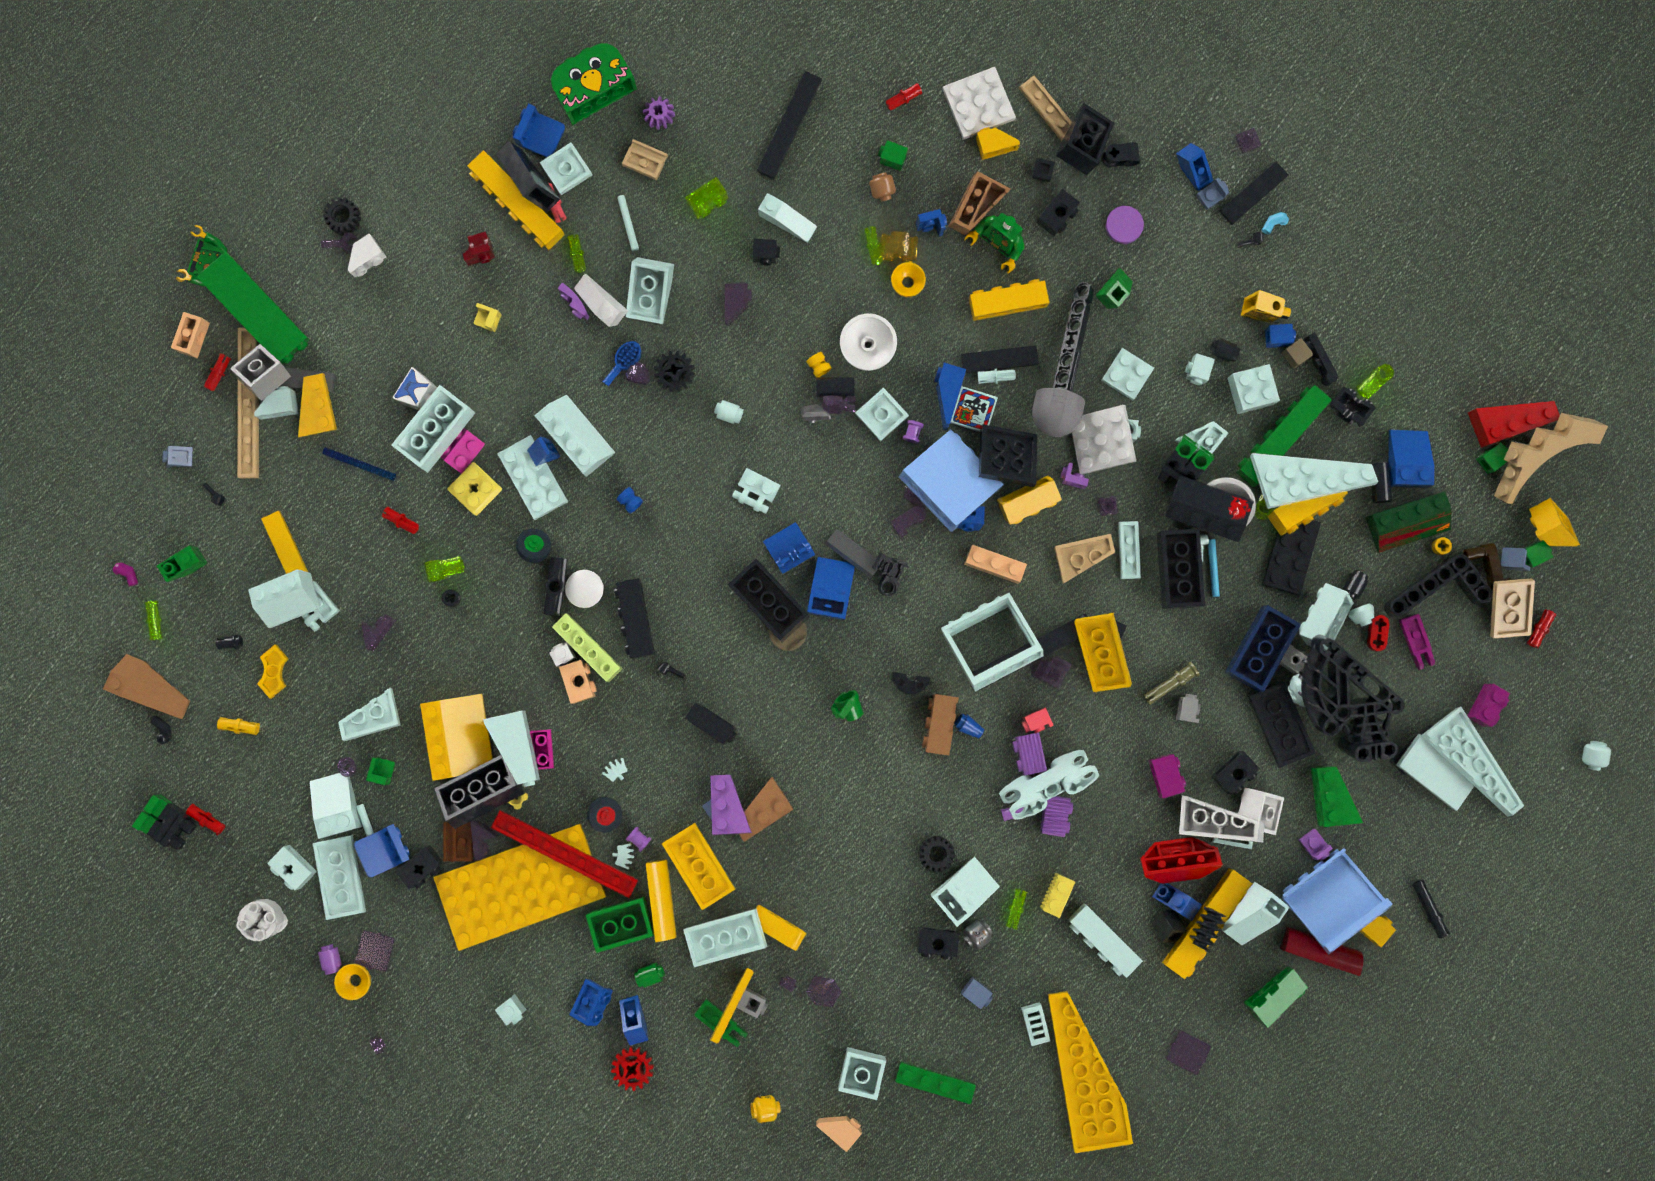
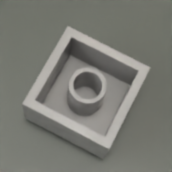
(260, 372)

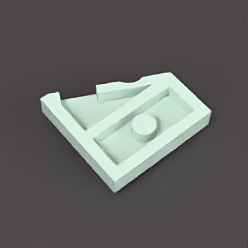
(1207, 436)

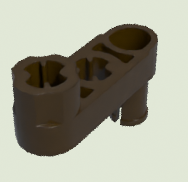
(1491, 562)

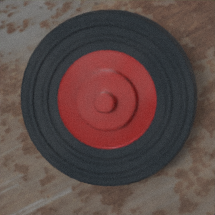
(604, 815)

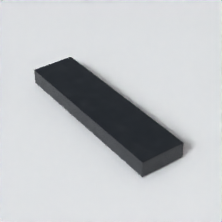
(1254, 193)
(1000, 359)

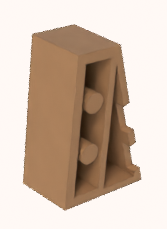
(940, 724)

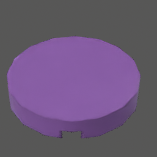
(1124, 224)

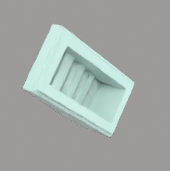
(1031, 1009)

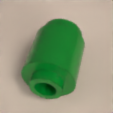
(649, 975)

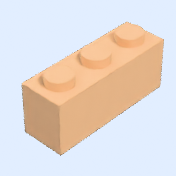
(995, 564)

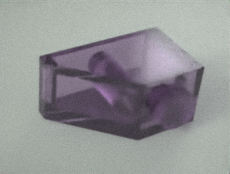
(736, 300)

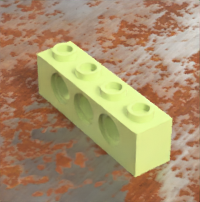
(587, 647)

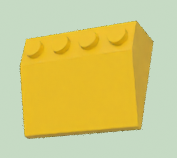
(456, 735)

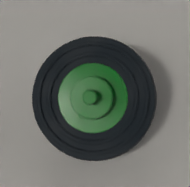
(533, 545)

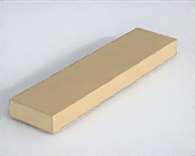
(1046, 106)

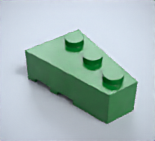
(1332, 798)

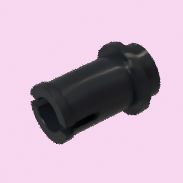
(229, 642)

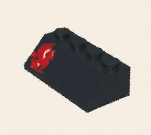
(1209, 508)

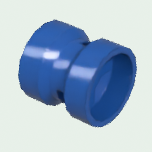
(629, 499)

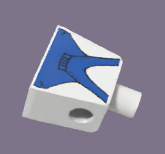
(414, 390)

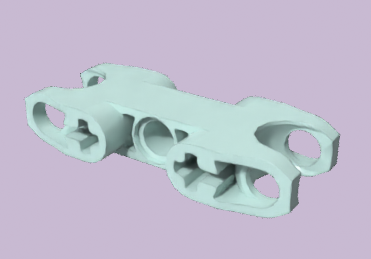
(1063, 776)

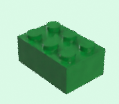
(620, 924)

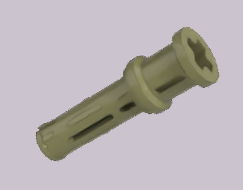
(1178, 678)

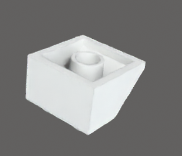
(1262, 807)

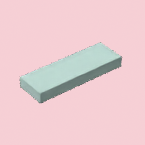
(1129, 550)

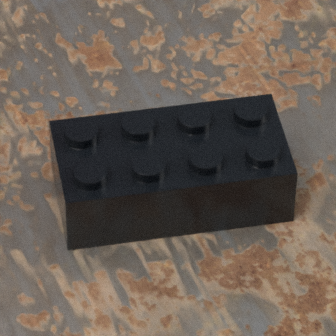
(1180, 569)
(768, 600)
(477, 792)

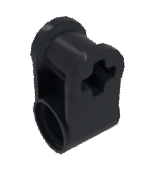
(1124, 154)

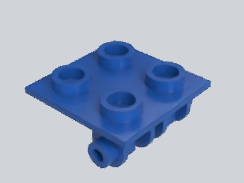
(789, 548)

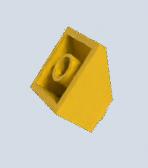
(1552, 524)

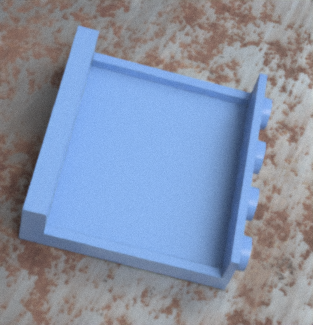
(949, 480)
(1335, 900)

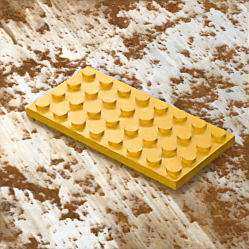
(513, 891)

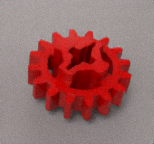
(638, 1073)

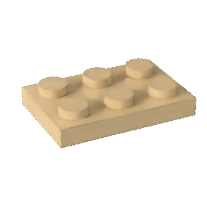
(1512, 608)

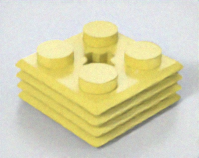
(487, 489)

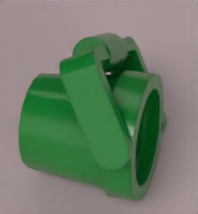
(847, 706)

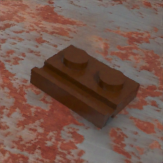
(457, 843)

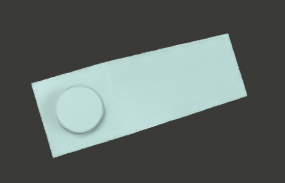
(786, 218)

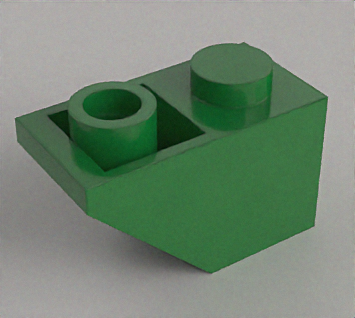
(1115, 290)
(182, 563)

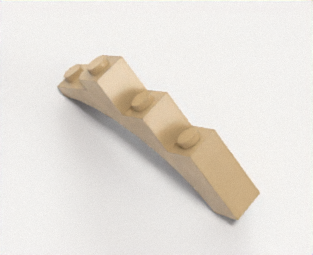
(1544, 444)

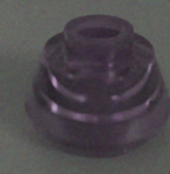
(638, 374)

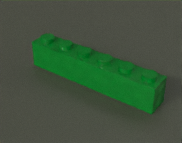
(1287, 431)

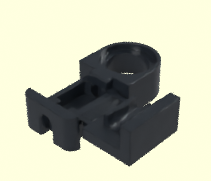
(891, 569)

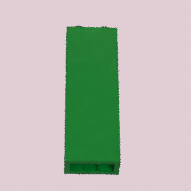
(253, 308)

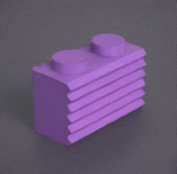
(1030, 754)
(1056, 816)

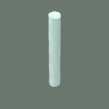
(628, 223)
(364, 820)

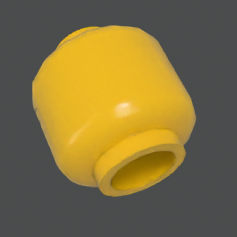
(765, 1109)

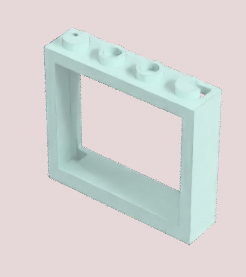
(1006, 667)

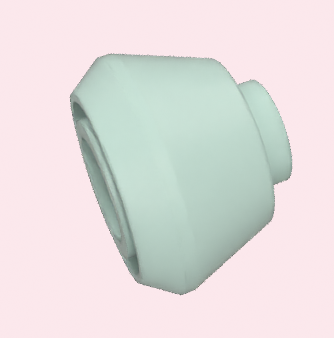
(1362, 615)

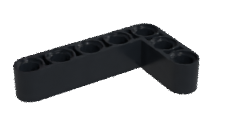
(1436, 582)

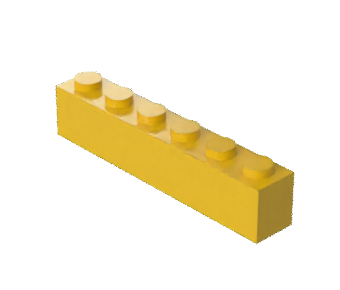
(507, 195)
(1223, 900)

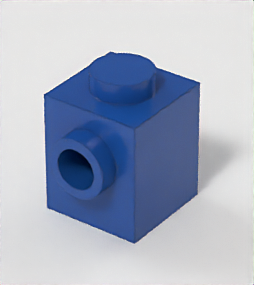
(1279, 335)

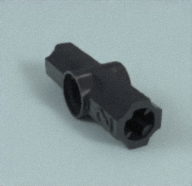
(557, 573)

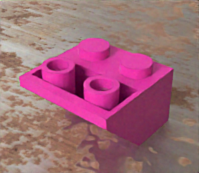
(543, 748)

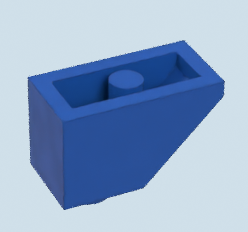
(1195, 166)
(633, 1020)

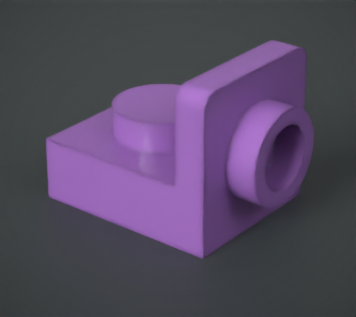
(1075, 480)
(1315, 845)

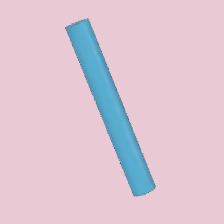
(1213, 568)

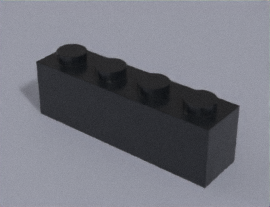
(635, 618)

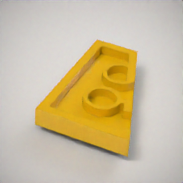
(316, 407)

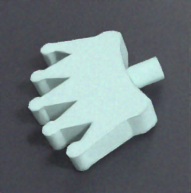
(616, 771)
(622, 855)

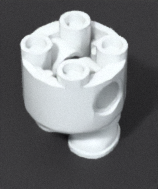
(261, 920)

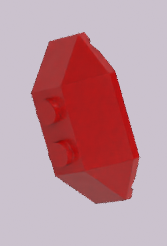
(1180, 860)

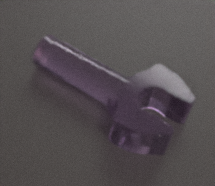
(340, 243)

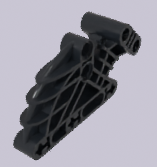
(1367, 737)

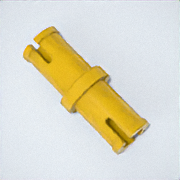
(238, 726)

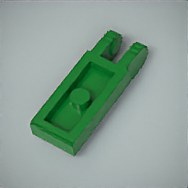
(710, 1016)

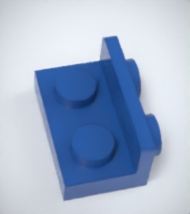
(931, 219)
(591, 1003)

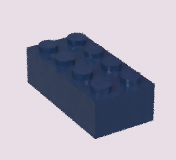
(1263, 648)

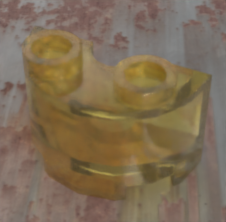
(899, 246)

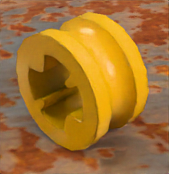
(1445, 541)

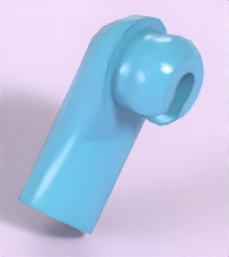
(1279, 218)

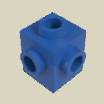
(973, 521)

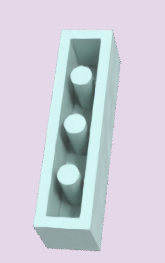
(1101, 937)

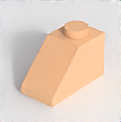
(840, 1130)

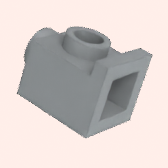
(1188, 708)
(745, 1006)

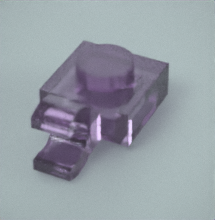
(836, 405)

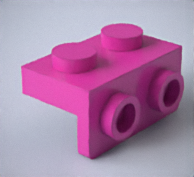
(462, 450)

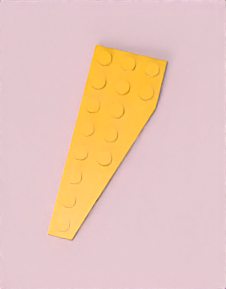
(1092, 1098)

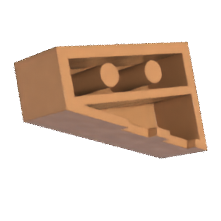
(976, 202)
(766, 808)

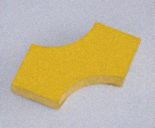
(272, 680)

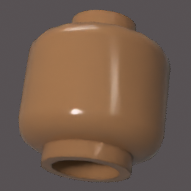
(882, 186)

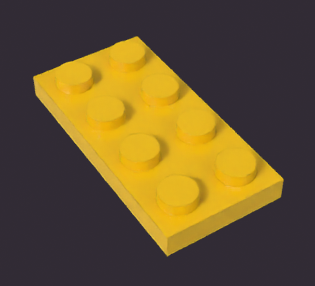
(1103, 652)
(698, 866)

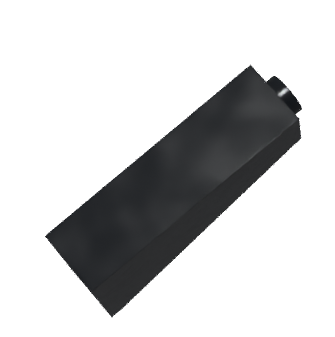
(527, 177)

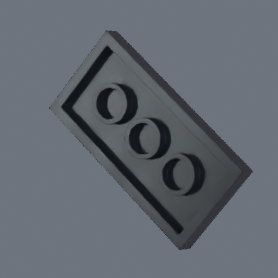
(1291, 558)
(1282, 725)

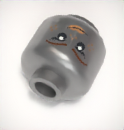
(977, 934)

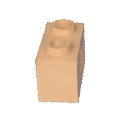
(190, 335)
(569, 673)

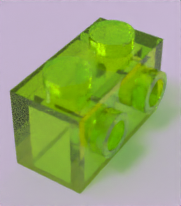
(707, 198)

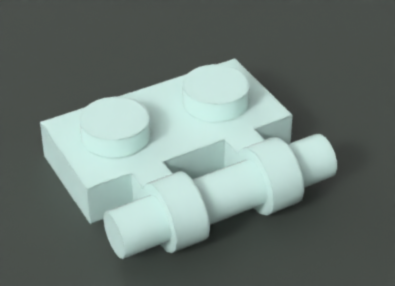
(759, 485)
(326, 611)

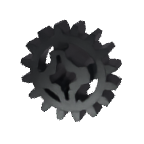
(667, 372)

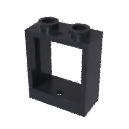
(711, 723)

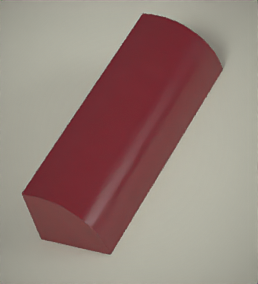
(1307, 946)

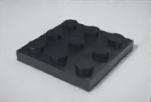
(1008, 455)

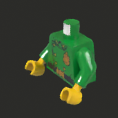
(1003, 235)
(205, 253)

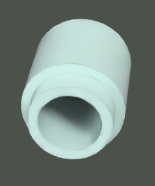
(728, 412)

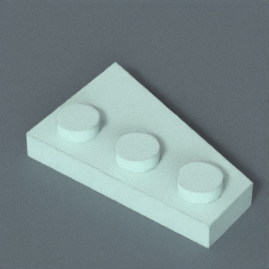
(372, 718)

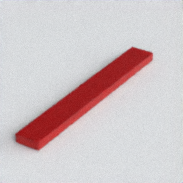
(564, 853)

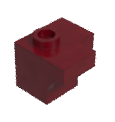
(479, 249)

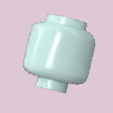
(1596, 755)

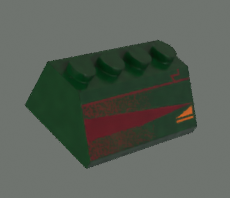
(1410, 522)

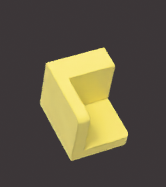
(487, 317)

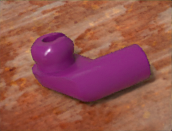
(127, 571)

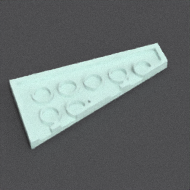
(1298, 479)
(1464, 748)

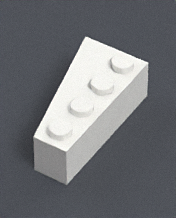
(1212, 821)

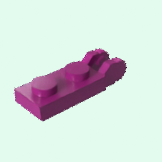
(1417, 640)

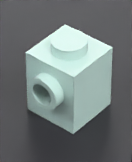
(1199, 369)
(511, 1010)

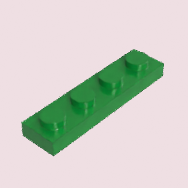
(935, 1082)

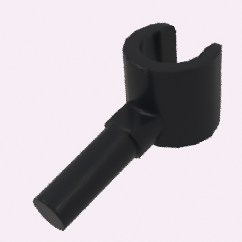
(1258, 238)
(217, 498)
(665, 668)

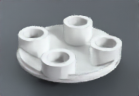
(584, 588)

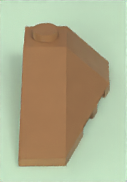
(140, 683)

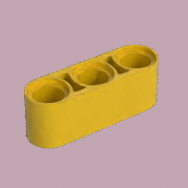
(780, 928)

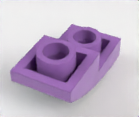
(576, 305)

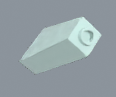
(515, 745)

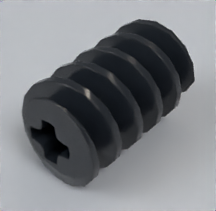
(1207, 928)

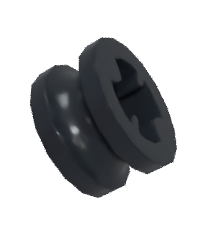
(452, 592)

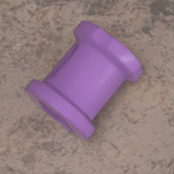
(913, 431)
(638, 839)

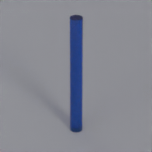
(358, 463)

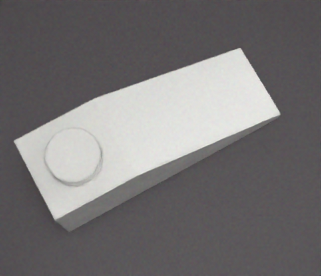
(600, 301)

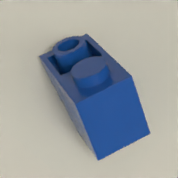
(1177, 900)

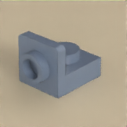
(1213, 194)
(177, 456)

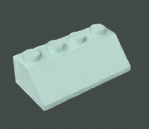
(433, 428)
(575, 434)

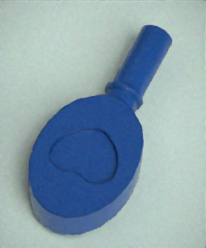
(625, 357)

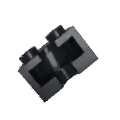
(1352, 408)
(909, 686)

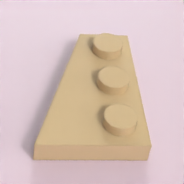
(1080, 555)

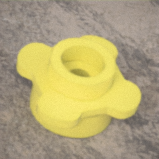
(518, 803)

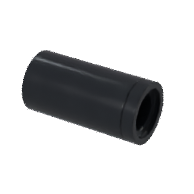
(835, 386)
(1382, 490)

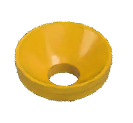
(911, 271)
(346, 988)

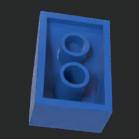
(948, 388)
(1410, 459)

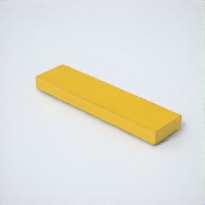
(283, 542)
(731, 1006)

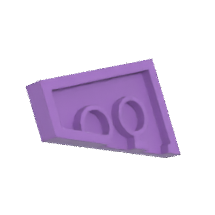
(727, 811)

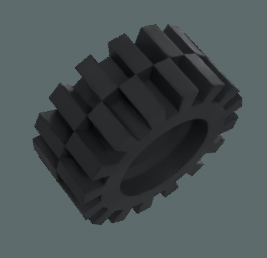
(334, 208)
(948, 854)

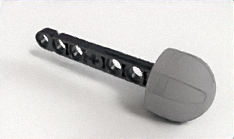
(1058, 409)

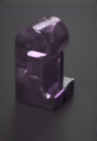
(913, 516)

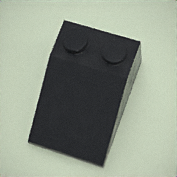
(1085, 139)

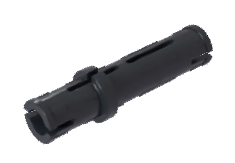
(1430, 908)

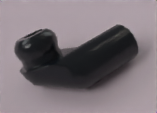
(164, 730)

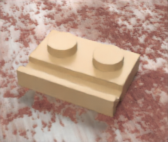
(644, 159)

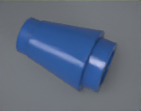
(968, 726)

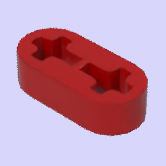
(1382, 634)

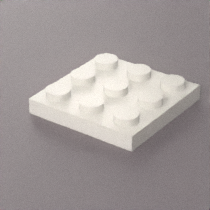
(978, 102)
(1103, 440)

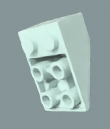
(965, 891)
(1254, 914)

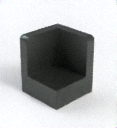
(1168, 926)

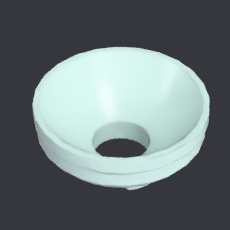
(1294, 688)

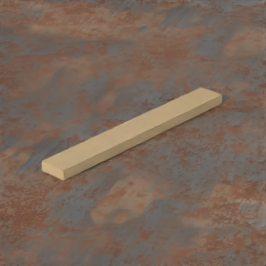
(247, 422)

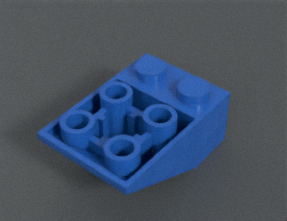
(831, 588)

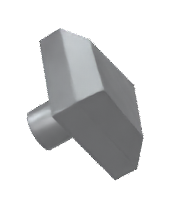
(814, 412)

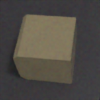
(1297, 353)

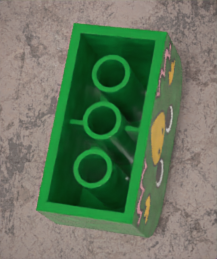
(591, 81)

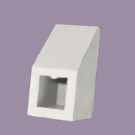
(365, 255)

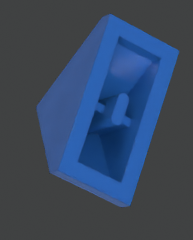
(543, 451)

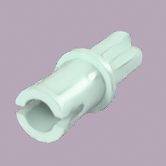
(995, 376)

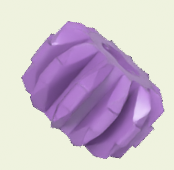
(657, 106)

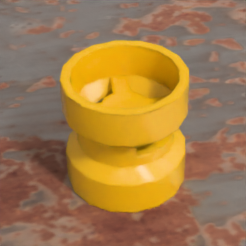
(819, 364)

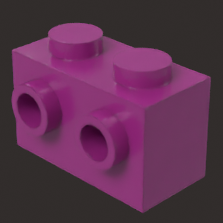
(1489, 705)
(1167, 775)

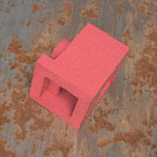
(1036, 721)

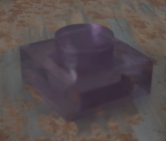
(1248, 140)

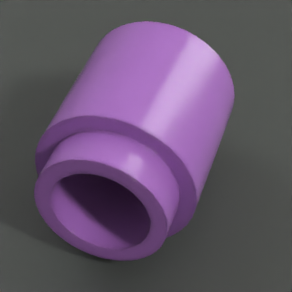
(329, 959)

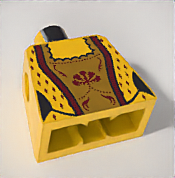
(1265, 307)

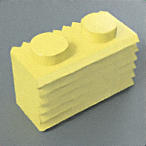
(1057, 895)

